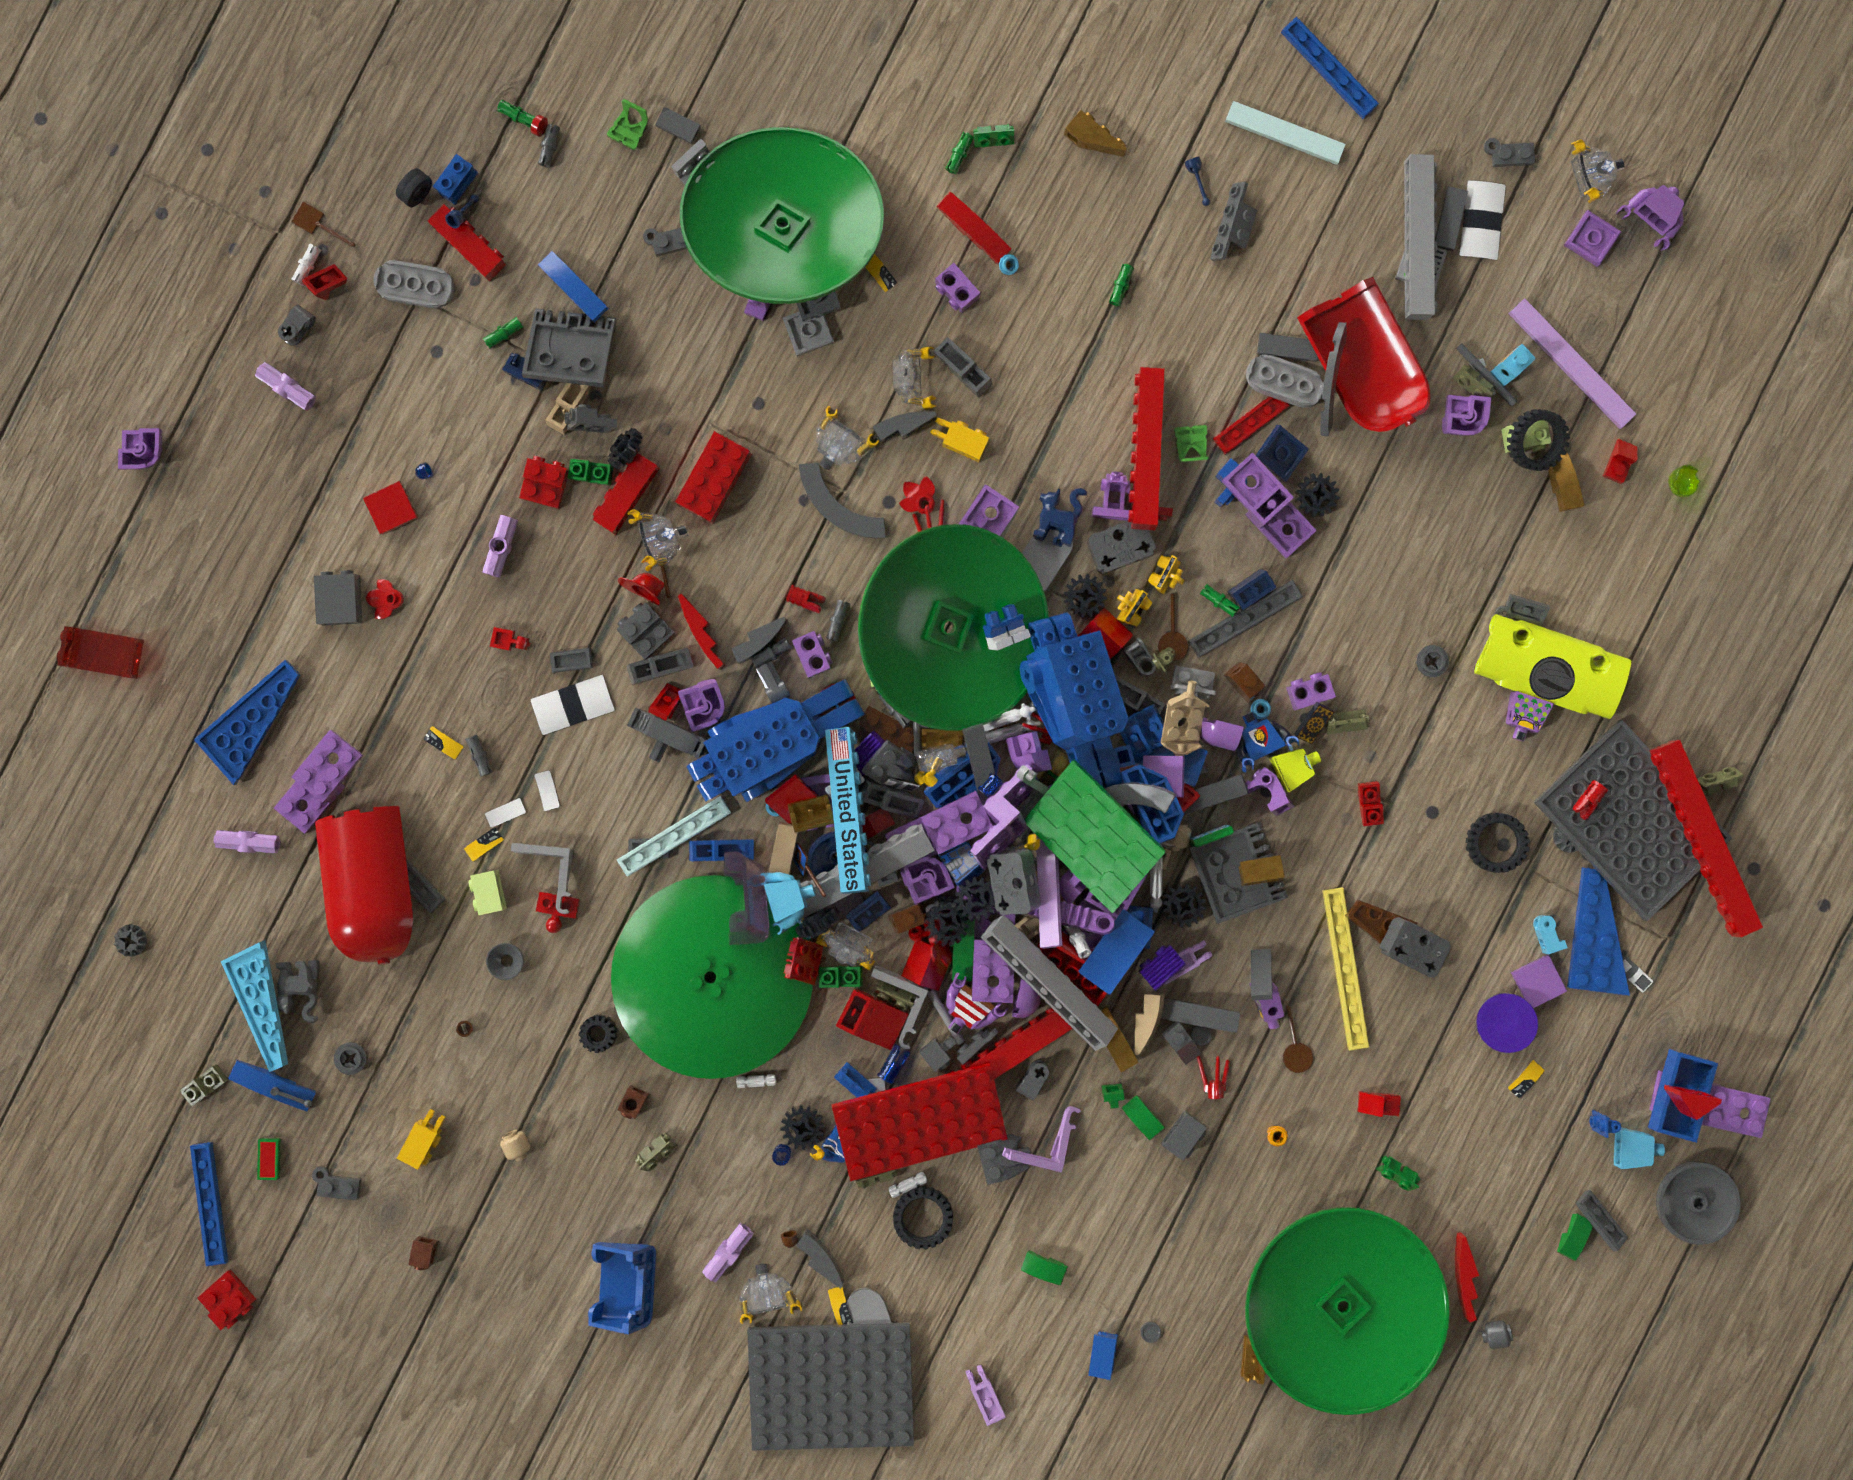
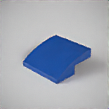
(1143, 731)

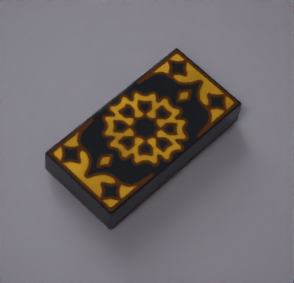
(1314, 723)

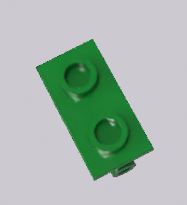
(1001, 136)
(1406, 1179)

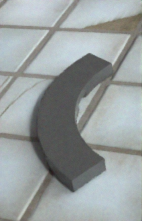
(1333, 363)
(833, 511)
(1142, 794)

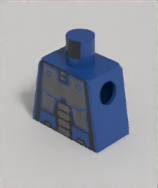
(961, 863)

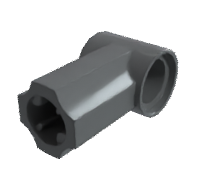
(774, 685)

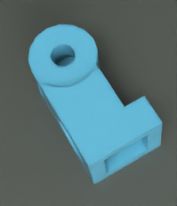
(1547, 935)

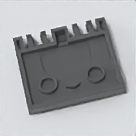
(568, 350)
(1220, 876)

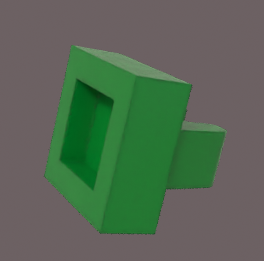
(1112, 1094)

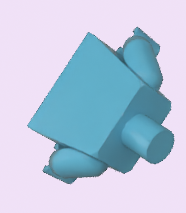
(786, 898)

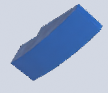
(714, 849)

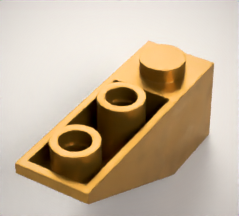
(1091, 136)

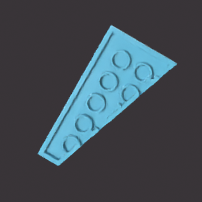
(254, 988)

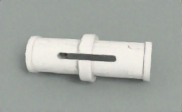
(306, 264)
(1077, 939)

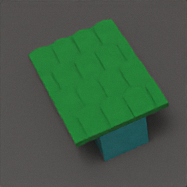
(1094, 836)

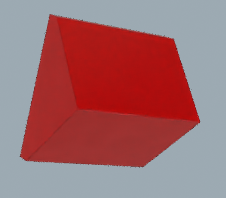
(1112, 631)
(921, 967)
(1692, 1102)

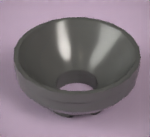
(495, 964)

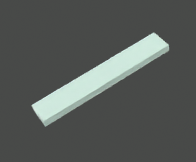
(1285, 132)
(673, 836)

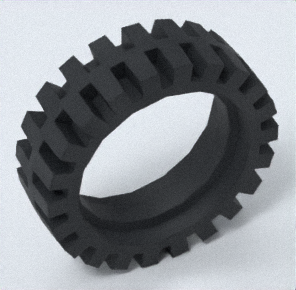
(1556, 449)
(1521, 842)
(937, 1237)

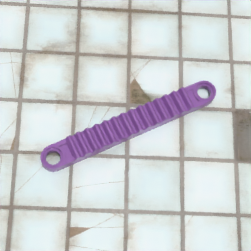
(1071, 916)

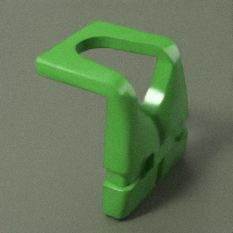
(627, 133)
(1189, 438)

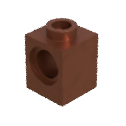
(639, 1096)
(423, 1253)

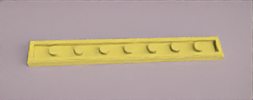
(1345, 969)

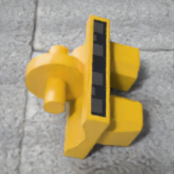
(1170, 575)
(1130, 605)

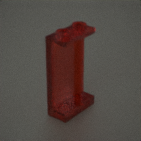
(100, 652)

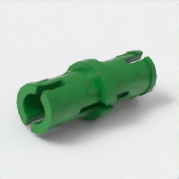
(516, 113)
(959, 153)
(1121, 285)
(503, 332)
(1219, 600)

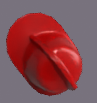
(644, 585)

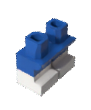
(1006, 630)

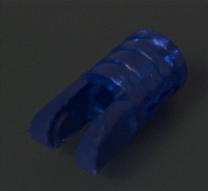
(891, 1067)

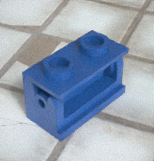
(455, 179)

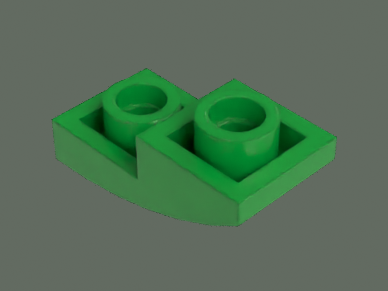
(590, 472)
(840, 976)
(1143, 1118)
(1574, 1240)
(1044, 1269)

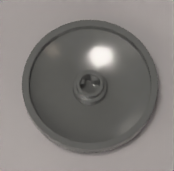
(1698, 1202)

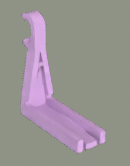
(1058, 1151)

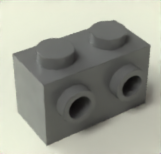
(1184, 1135)

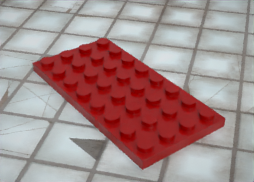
(919, 1121)

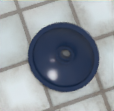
(821, 854)

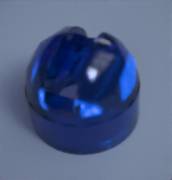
(423, 471)

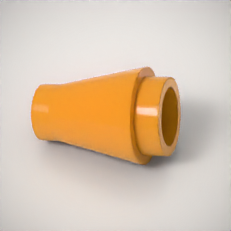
(1280, 1138)

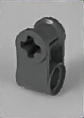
(298, 323)
(1139, 656)
(1031, 1083)

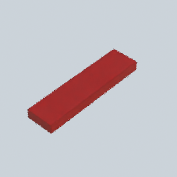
(1249, 423)

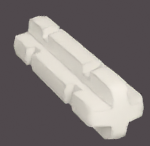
(756, 1081)
(907, 1184)

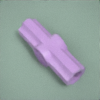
(285, 386)
(504, 532)
(247, 841)
(727, 1252)

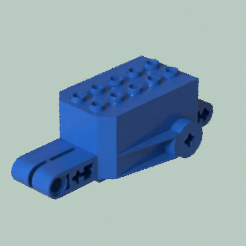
(1076, 694)
(770, 743)

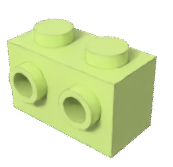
(1535, 438)
(487, 892)

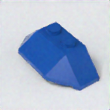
(957, 780)
(1157, 823)

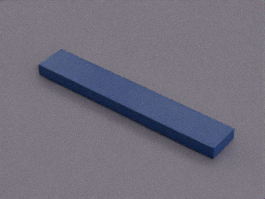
(1329, 67)
(209, 1204)

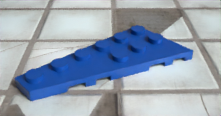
(240, 730)

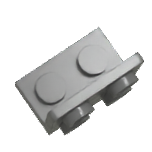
(685, 165)
(1203, 678)

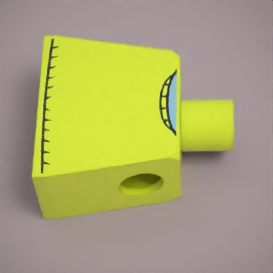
(1294, 767)

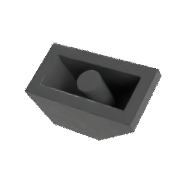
(1181, 1042)

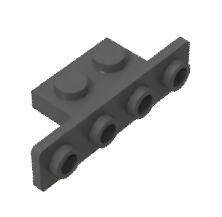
(1235, 224)

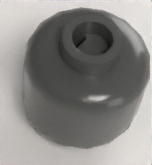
(1497, 1334)

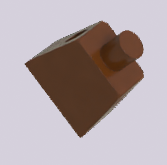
(1245, 681)
(908, 917)

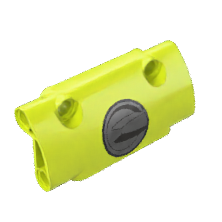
(1553, 667)

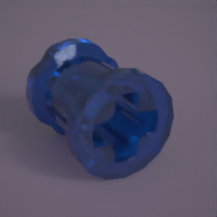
(991, 785)
(782, 1148)

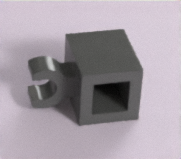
(936, 1053)

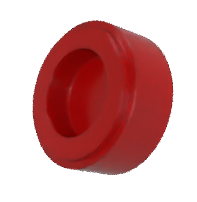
(539, 125)

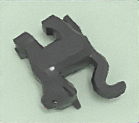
(301, 984)

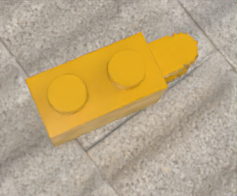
(962, 439)
(421, 1141)

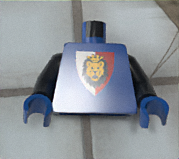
(1261, 739)

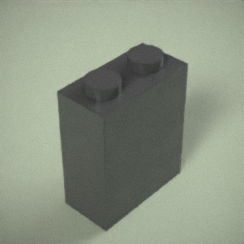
(338, 598)

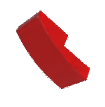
(1370, 803)

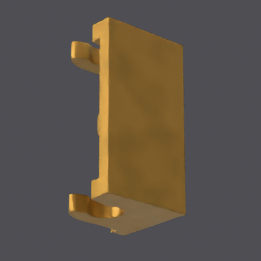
(937, 737)
(810, 813)
(1261, 870)
(1250, 1365)

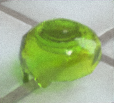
(1683, 481)

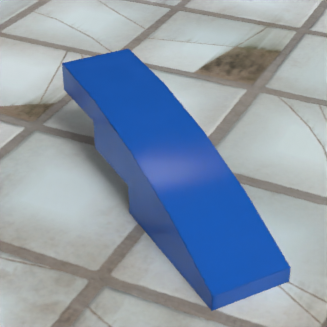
(573, 286)
(263, 1081)

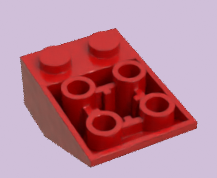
(871, 1019)

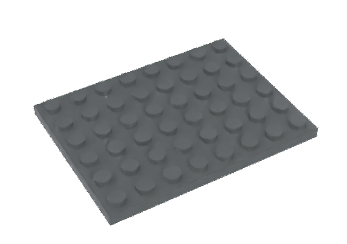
(1633, 829)
(830, 1386)

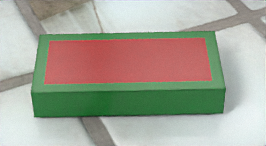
(268, 1159)

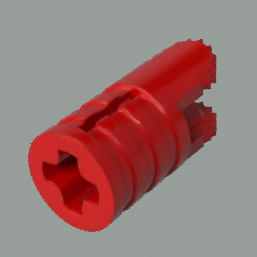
(801, 596)
(1589, 800)

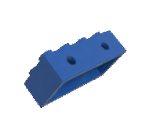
(1684, 1072)

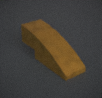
(1566, 485)
(1119, 1047)

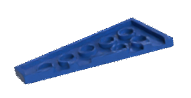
(1596, 950)

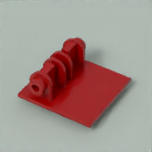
(805, 961)

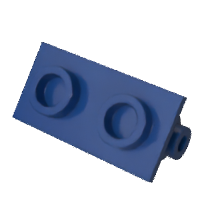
(854, 1081)
(1603, 1124)

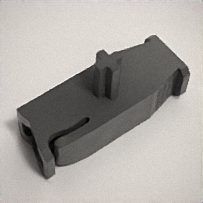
(665, 734)

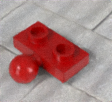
(547, 904)

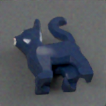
(1059, 519)

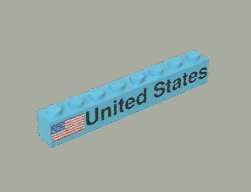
(847, 811)

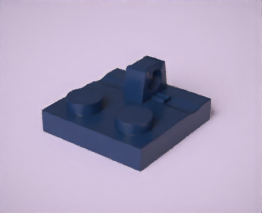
(1281, 453)

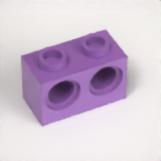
(961, 285)
(807, 656)
(1311, 694)

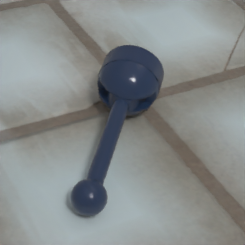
(1194, 166)
(455, 217)

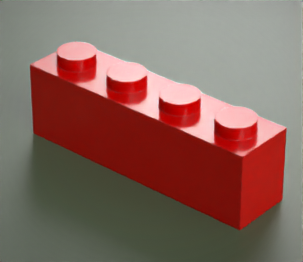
(468, 244)
(626, 493)

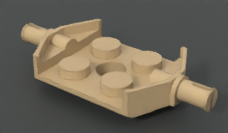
(1183, 738)

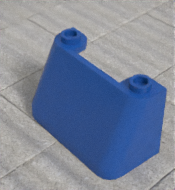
(624, 1287)

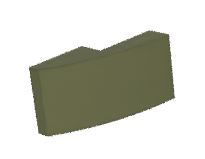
(204, 1085)

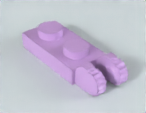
(1190, 959)
(986, 1397)

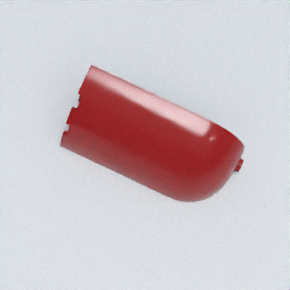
(1378, 369)
(366, 883)

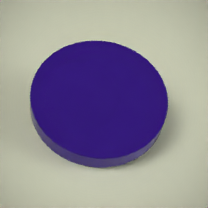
(1507, 1023)

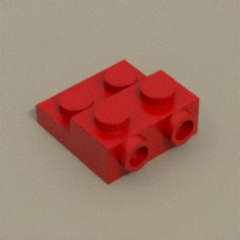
(544, 482)
(227, 1300)

